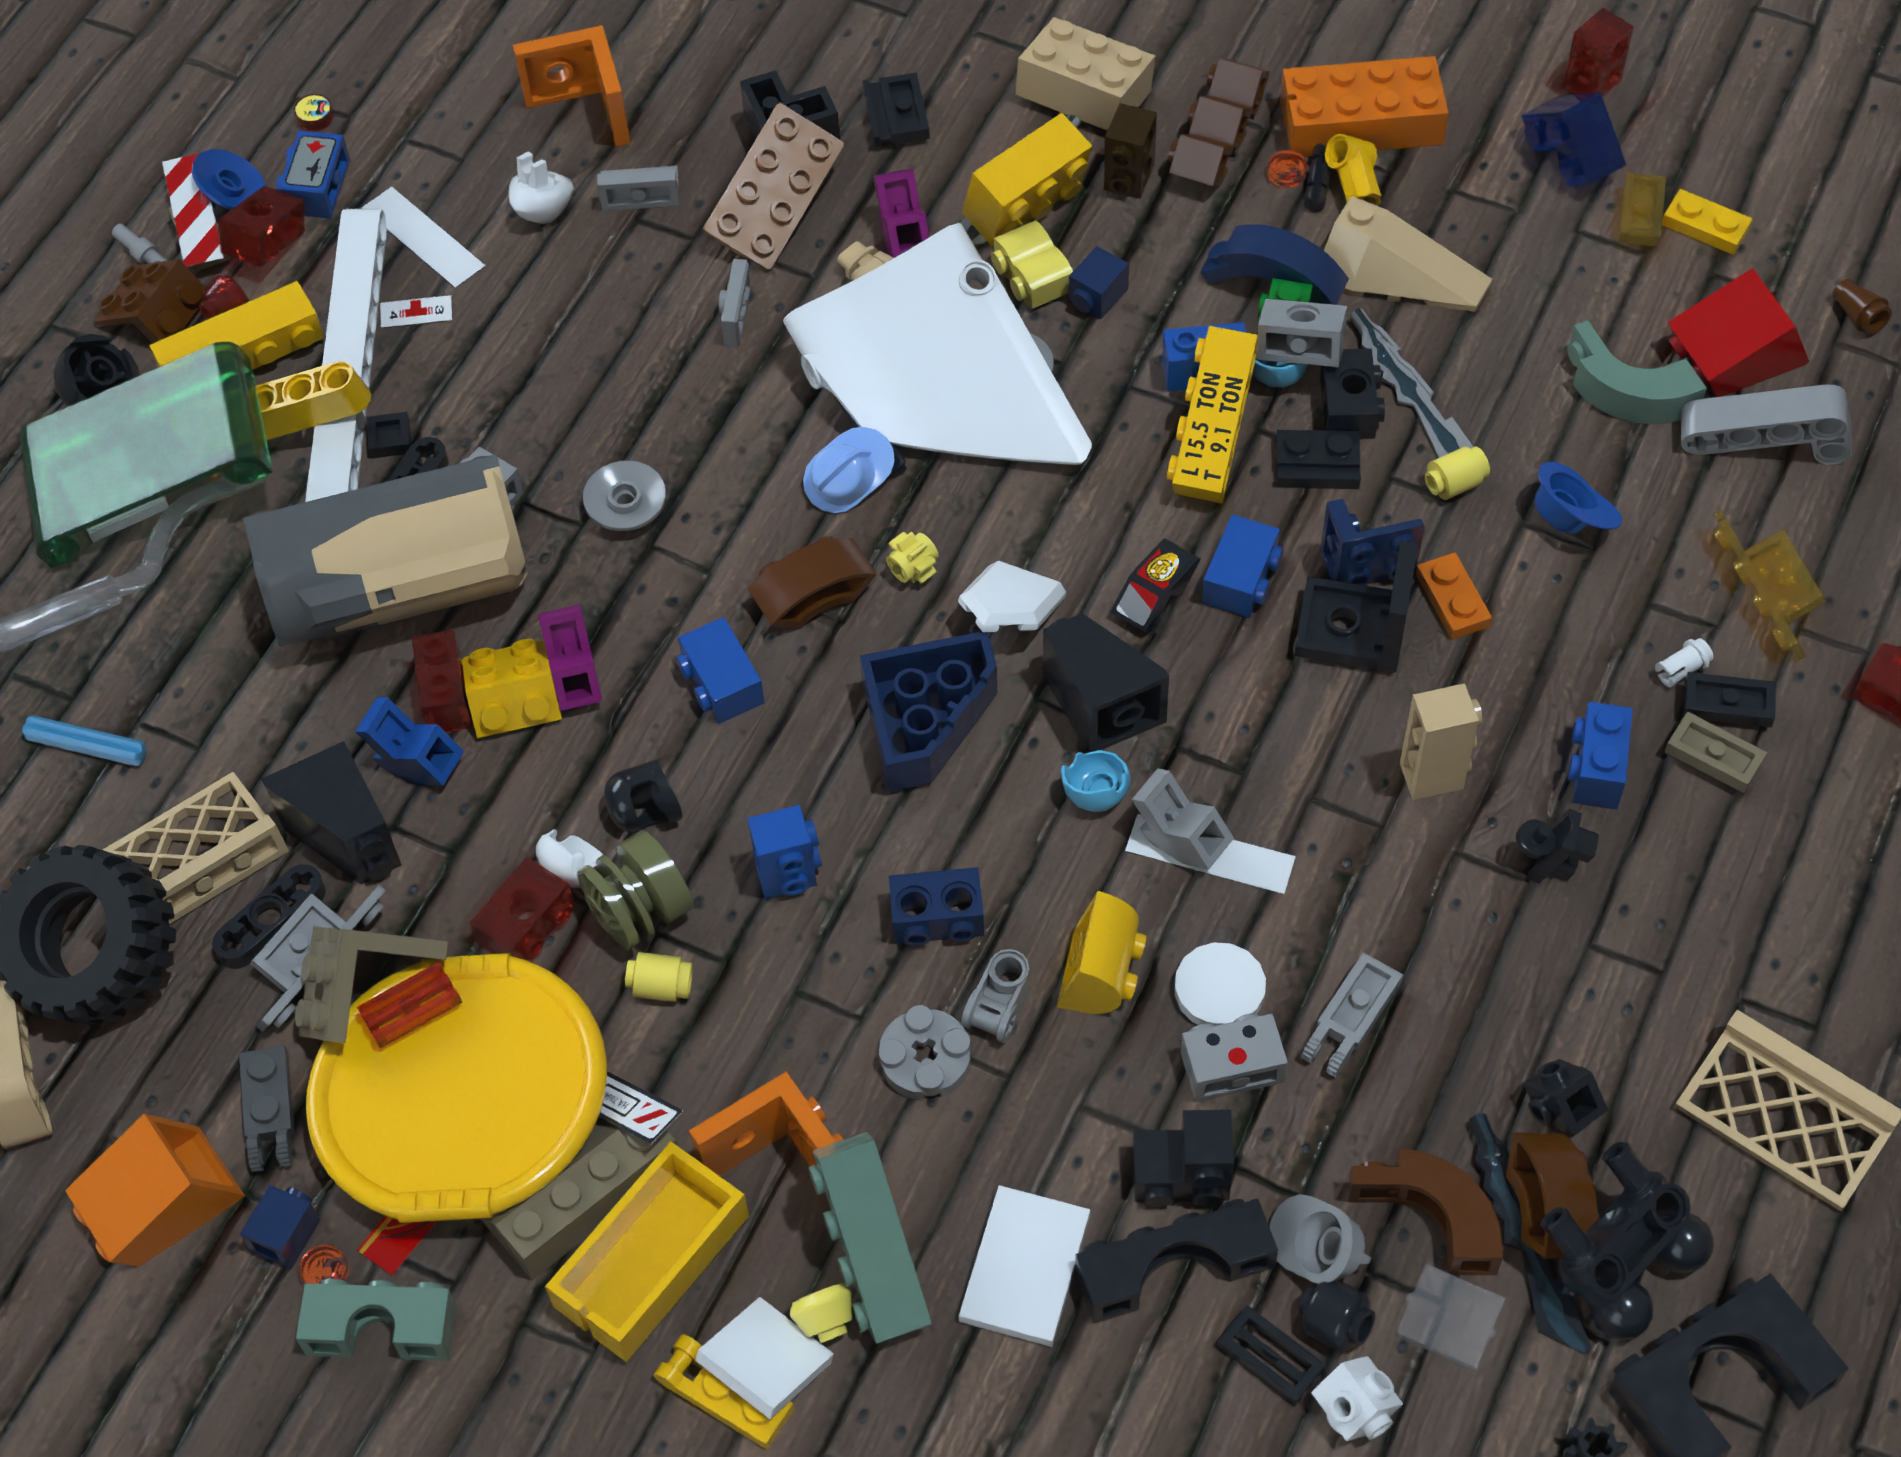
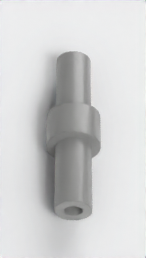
(140, 248)

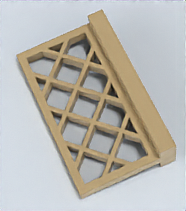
(221, 866)
(1812, 1077)

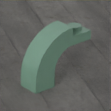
(1629, 391)

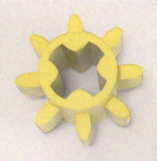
(912, 557)

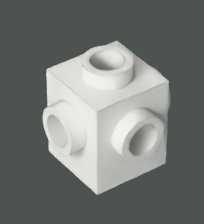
(1358, 1399)

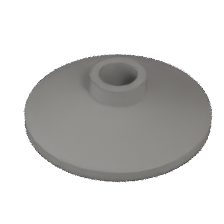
(624, 483)

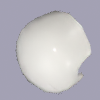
(566, 857)

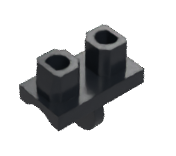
(1556, 846)

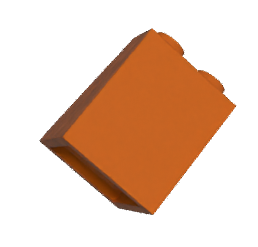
(152, 1190)

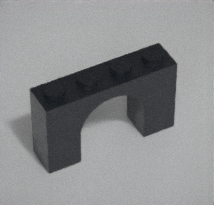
(1754, 1321)

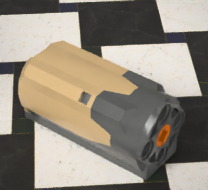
(386, 551)

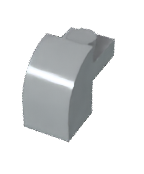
(1178, 827)

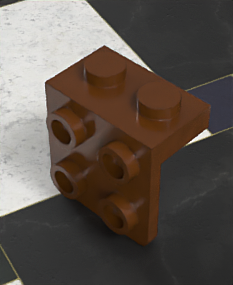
(154, 298)

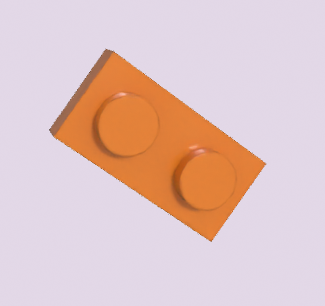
(1453, 596)

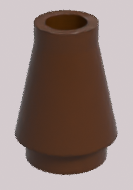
(1864, 308)

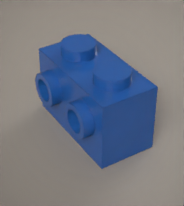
(1602, 755)
(784, 851)

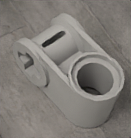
(997, 1003)

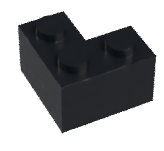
(766, 90)
(1186, 1162)

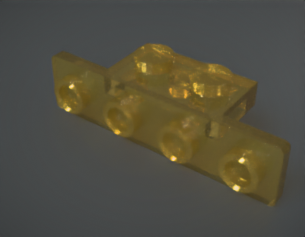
(1780, 578)

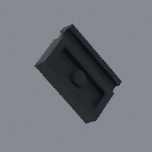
(896, 109)
(1318, 459)

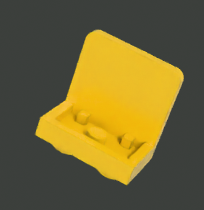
(510, 687)

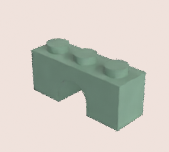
(338, 1312)

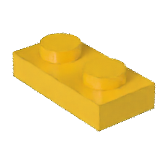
(1707, 221)

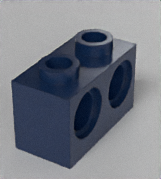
(935, 895)

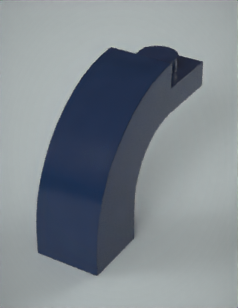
(1276, 254)

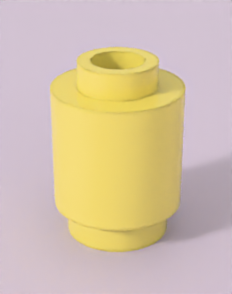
(1457, 472)
(659, 977)

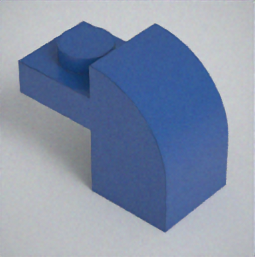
(408, 749)

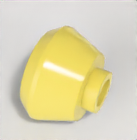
(824, 1312)

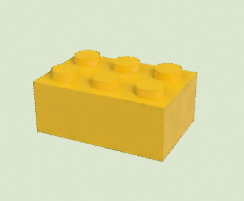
(1027, 179)

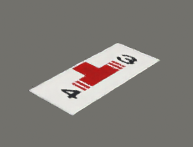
(416, 311)

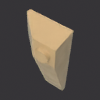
(1399, 261)

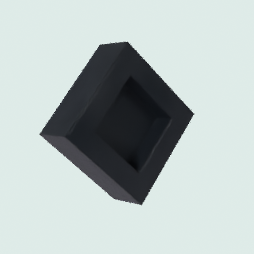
(388, 434)

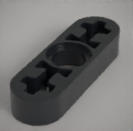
(236, 930)

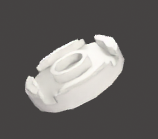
(1219, 984)

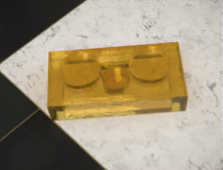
(1642, 209)

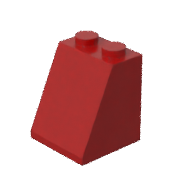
(1738, 336)

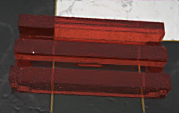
(406, 1000)

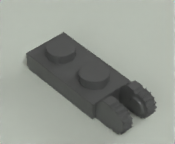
(267, 1104)

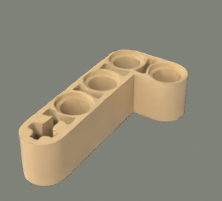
(21, 1104)

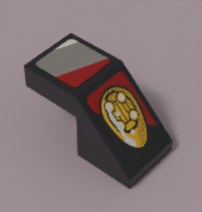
(1152, 583)

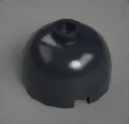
(91, 367)

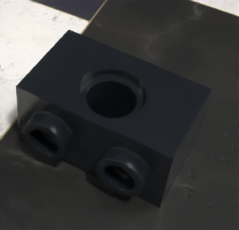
(1351, 394)

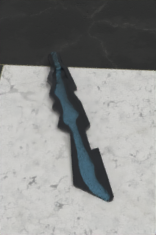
(1551, 1300)

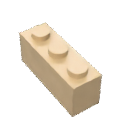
(1440, 741)

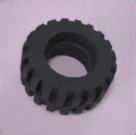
(133, 944)

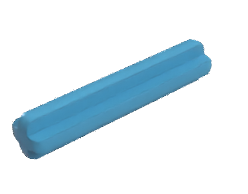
(84, 740)

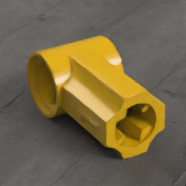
(1355, 165)

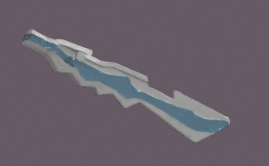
(1409, 386)

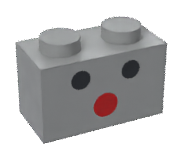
(1233, 1056)

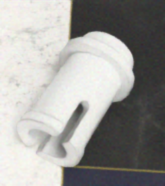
(1692, 657)

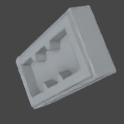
(734, 303)

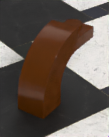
(1445, 1195)

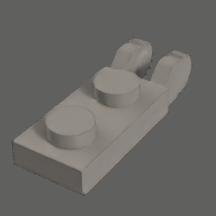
(1353, 1011)

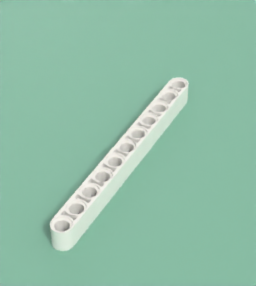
(349, 339)

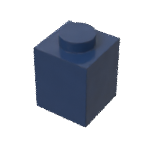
(1098, 282)
(281, 1225)

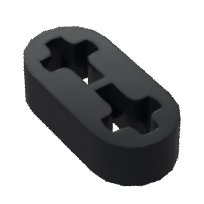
(412, 460)

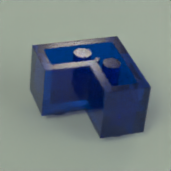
(1580, 135)

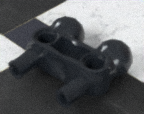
(1626, 1242)

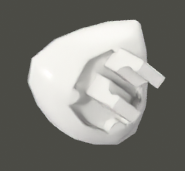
(538, 193)

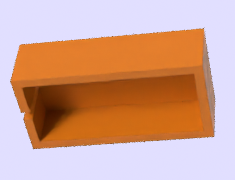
(1376, 101)

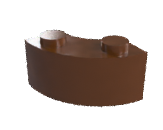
(811, 581)
(1549, 1175)

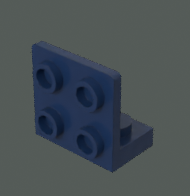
(1366, 554)

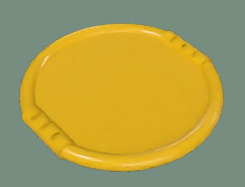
(466, 1105)

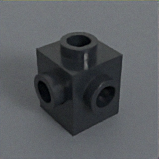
(1565, 1097)

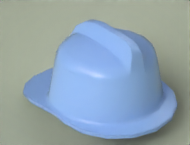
(848, 469)

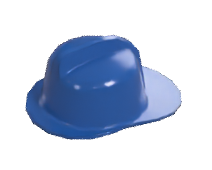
(1570, 502)

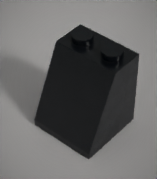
(1102, 682)
(334, 813)

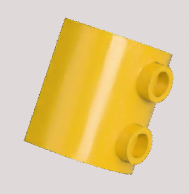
(1100, 957)

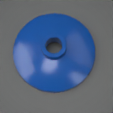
(225, 177)

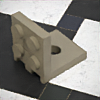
(331, 972)

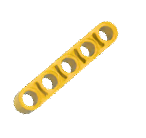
(311, 398)

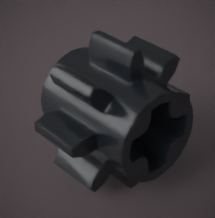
(1594, 1436)

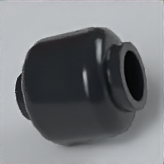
(1337, 1315)

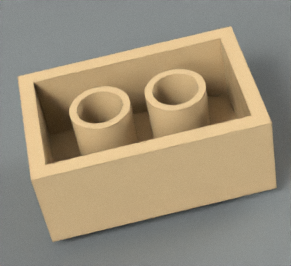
(1083, 73)

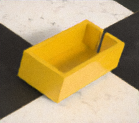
(648, 1251)

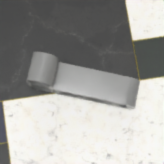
(1771, 420)

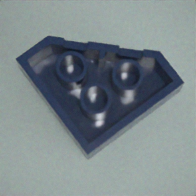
(926, 702)

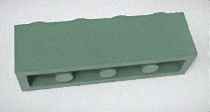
(870, 1236)

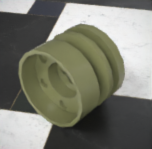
(628, 894)

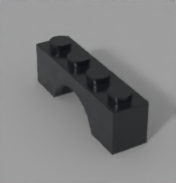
(1230, 1239)

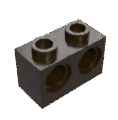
(1130, 150)

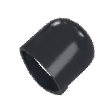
(638, 789)

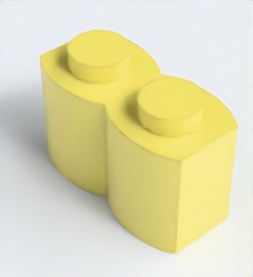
(1032, 264)

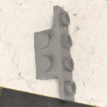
(285, 952)

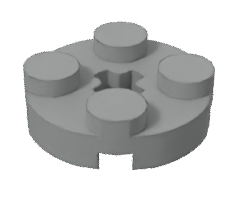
(930, 1077)

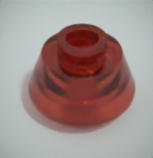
(221, 296)

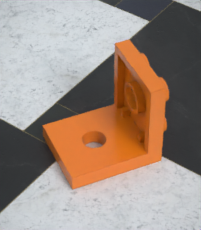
(585, 72)
(758, 1122)

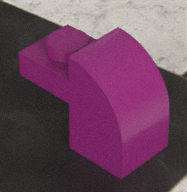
(900, 211)
(570, 657)

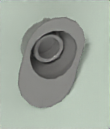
(1317, 1239)

